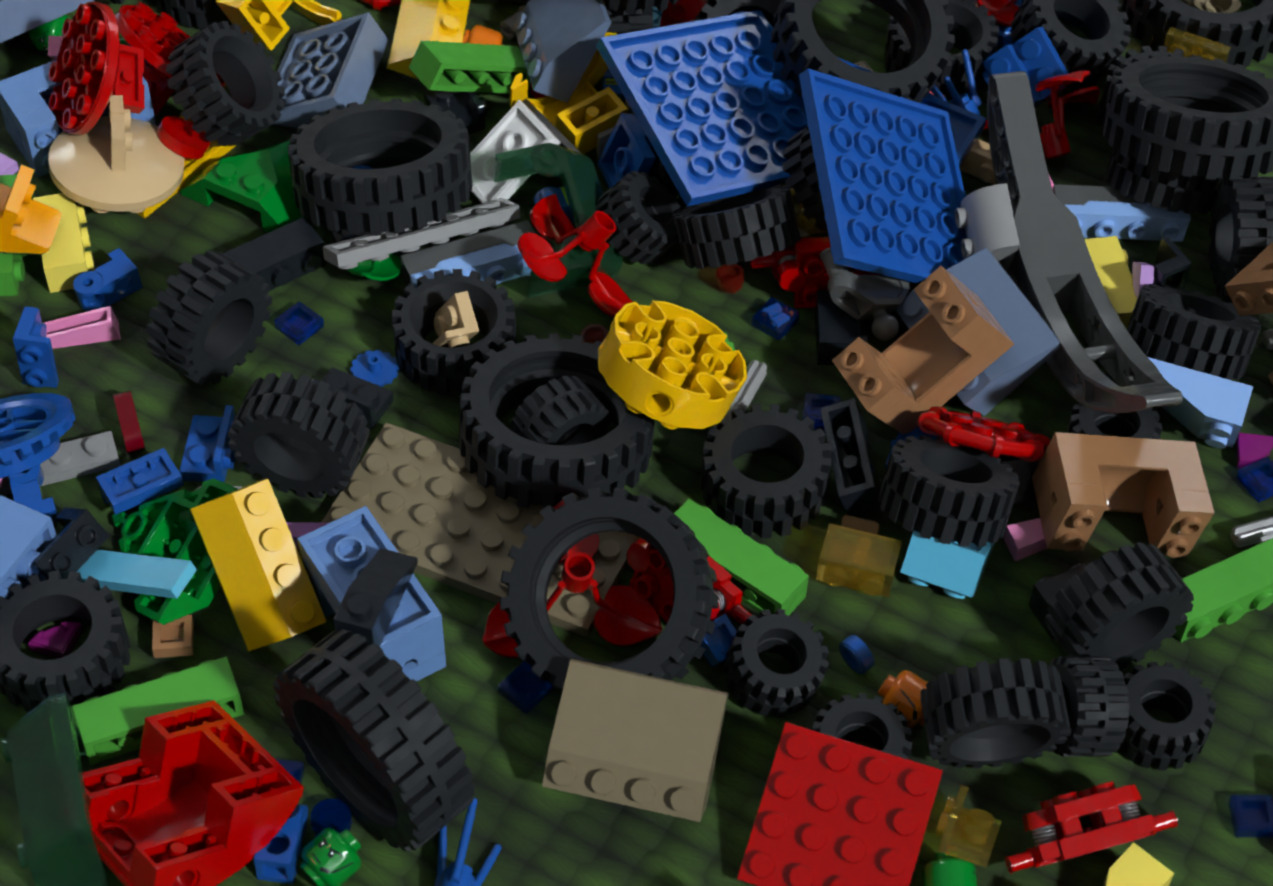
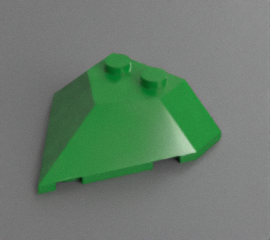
(253, 179)
(169, 531)

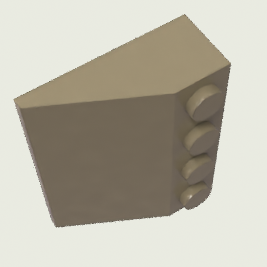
(635, 740)

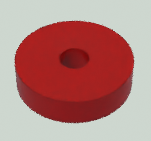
(181, 138)

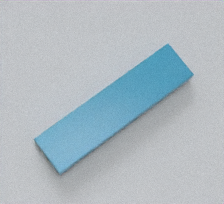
(138, 573)

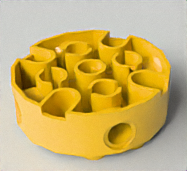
(671, 365)

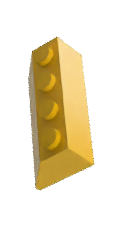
(425, 22)
(258, 565)

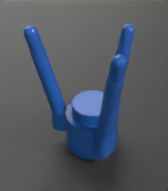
(962, 100)
(457, 872)

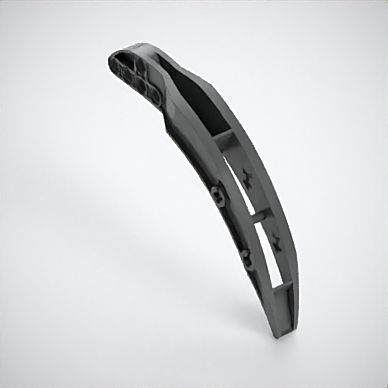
(1058, 270)

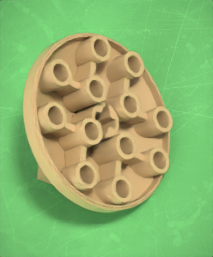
(115, 164)

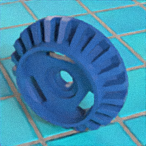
(31, 429)

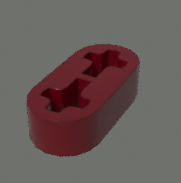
(128, 421)

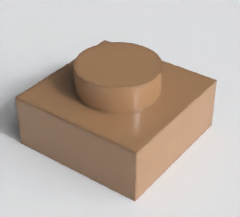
(173, 638)

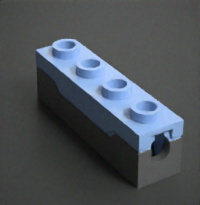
(1109, 213)
(490, 253)

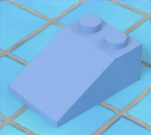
(1210, 406)

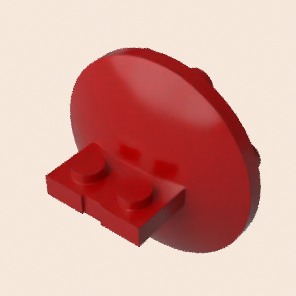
(158, 38)
(93, 69)

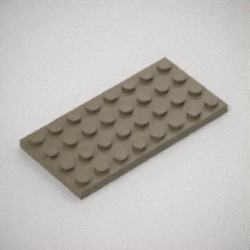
(459, 527)

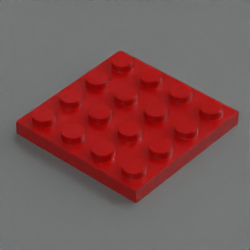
(838, 815)

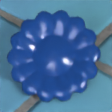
(375, 367)

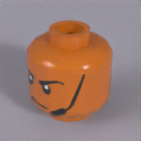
(905, 695)

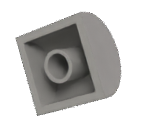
(988, 224)

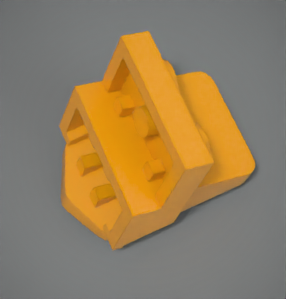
(25, 223)

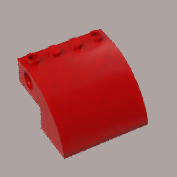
(190, 802)

